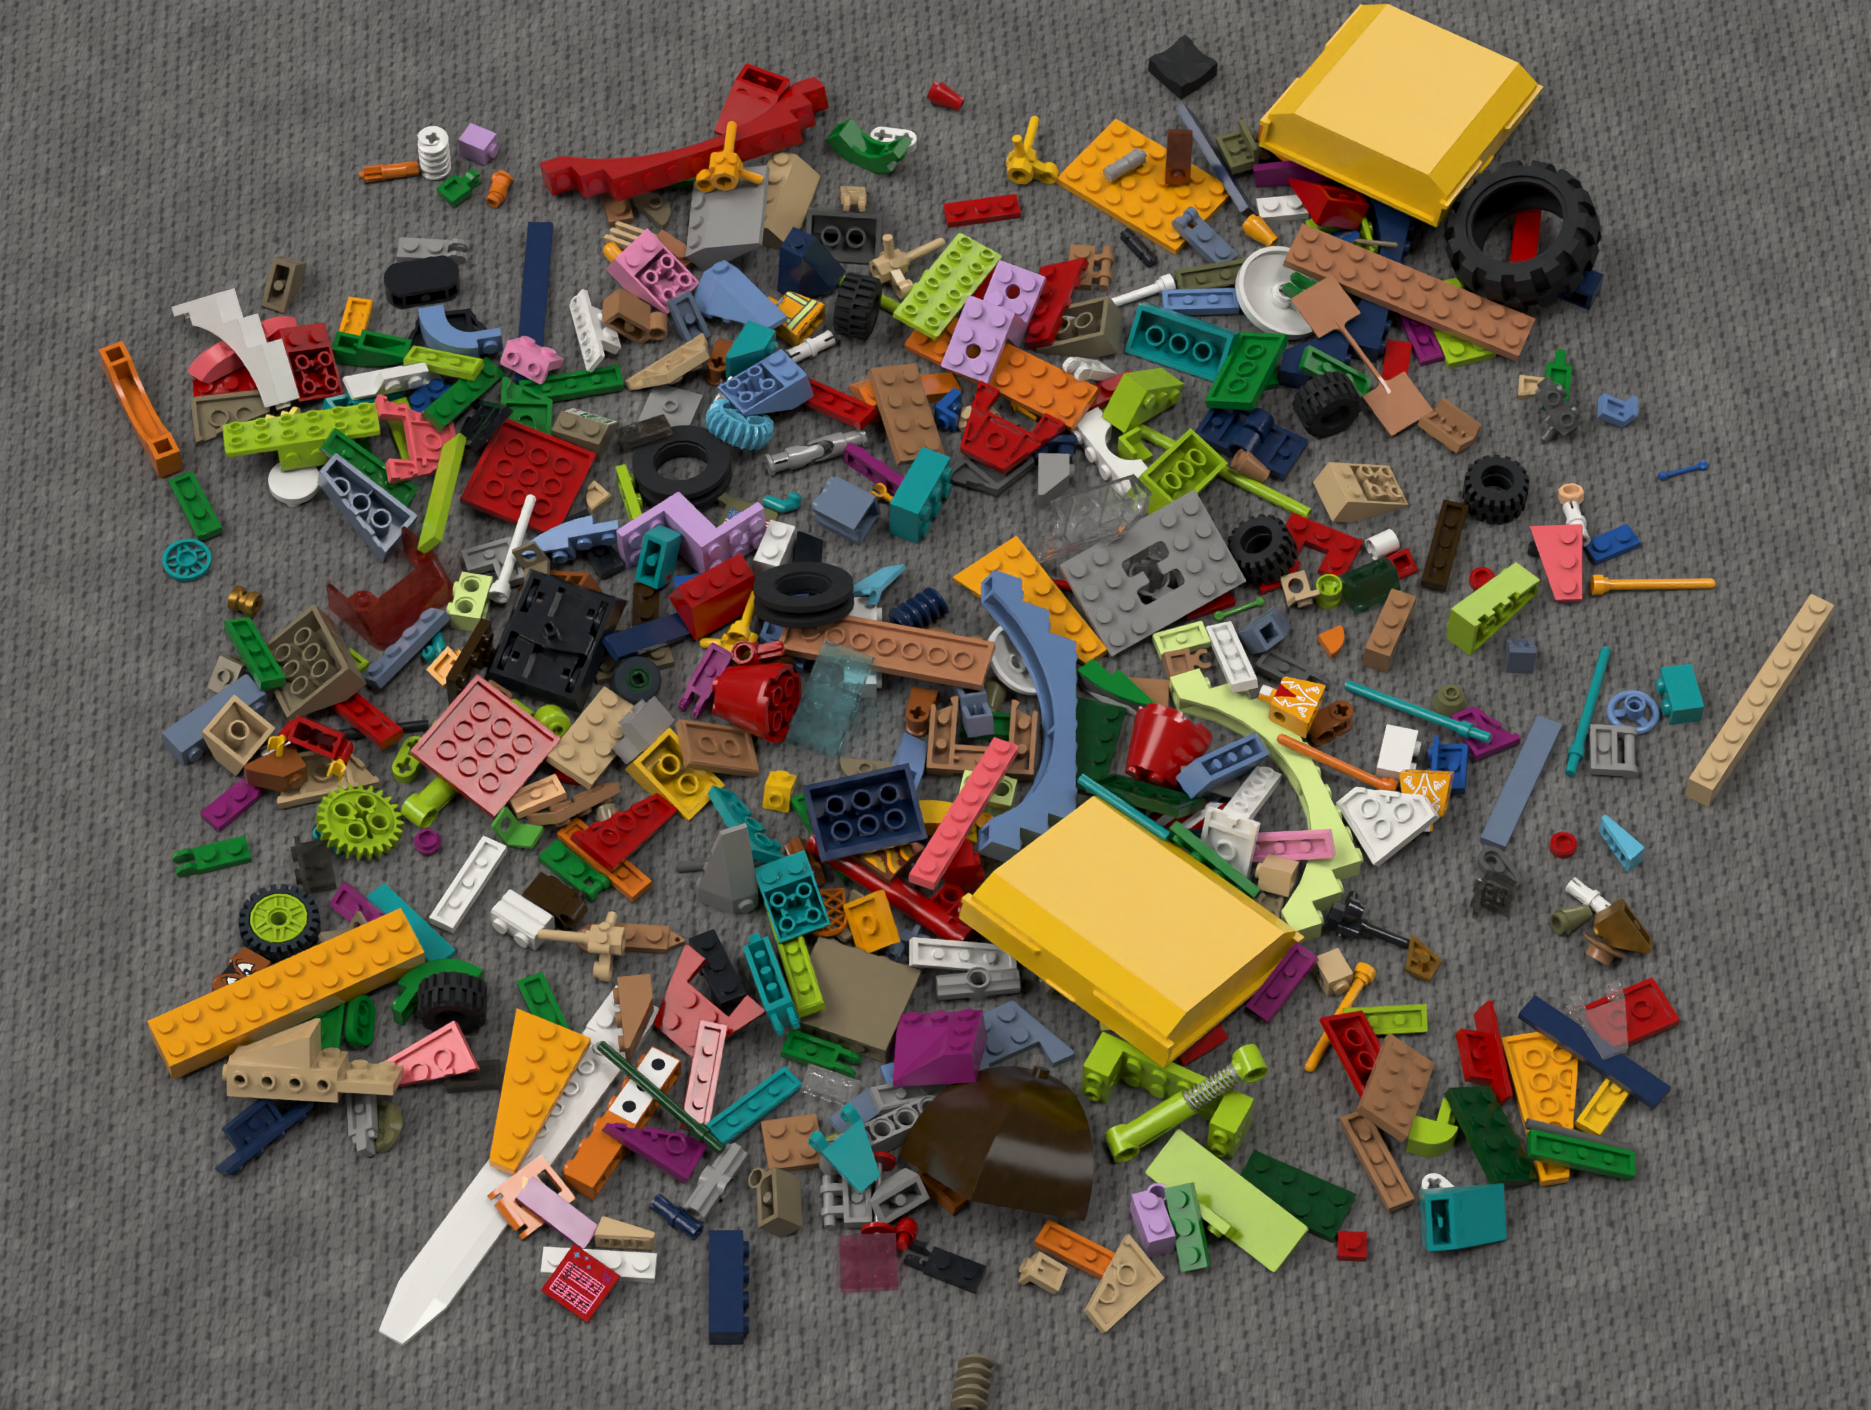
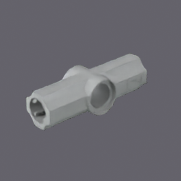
(962, 984)
(715, 1182)

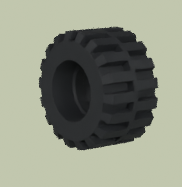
(857, 306)
(1327, 404)
(1490, 504)
(1272, 561)
(452, 998)

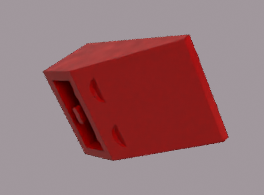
(750, 96)
(1331, 203)
(310, 361)

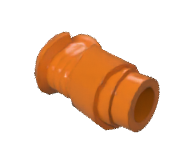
(498, 191)

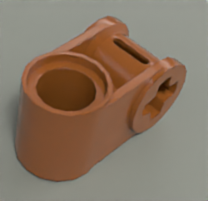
(716, 362)
(919, 710)
(1330, 722)

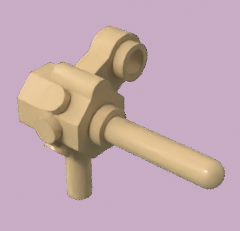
(894, 264)
(600, 939)

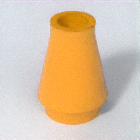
(1259, 231)

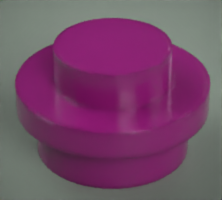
(427, 841)

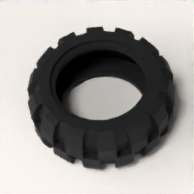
(1509, 192)

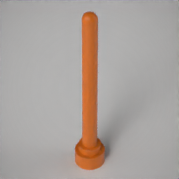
(1380, 783)

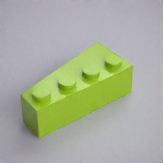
(1490, 607)

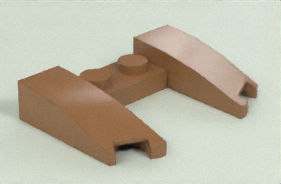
(947, 757)

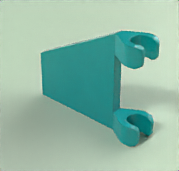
(850, 1152)

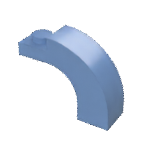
(443, 337)

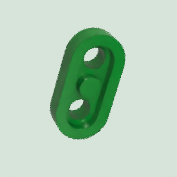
(360, 1021)

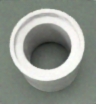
(1382, 544)

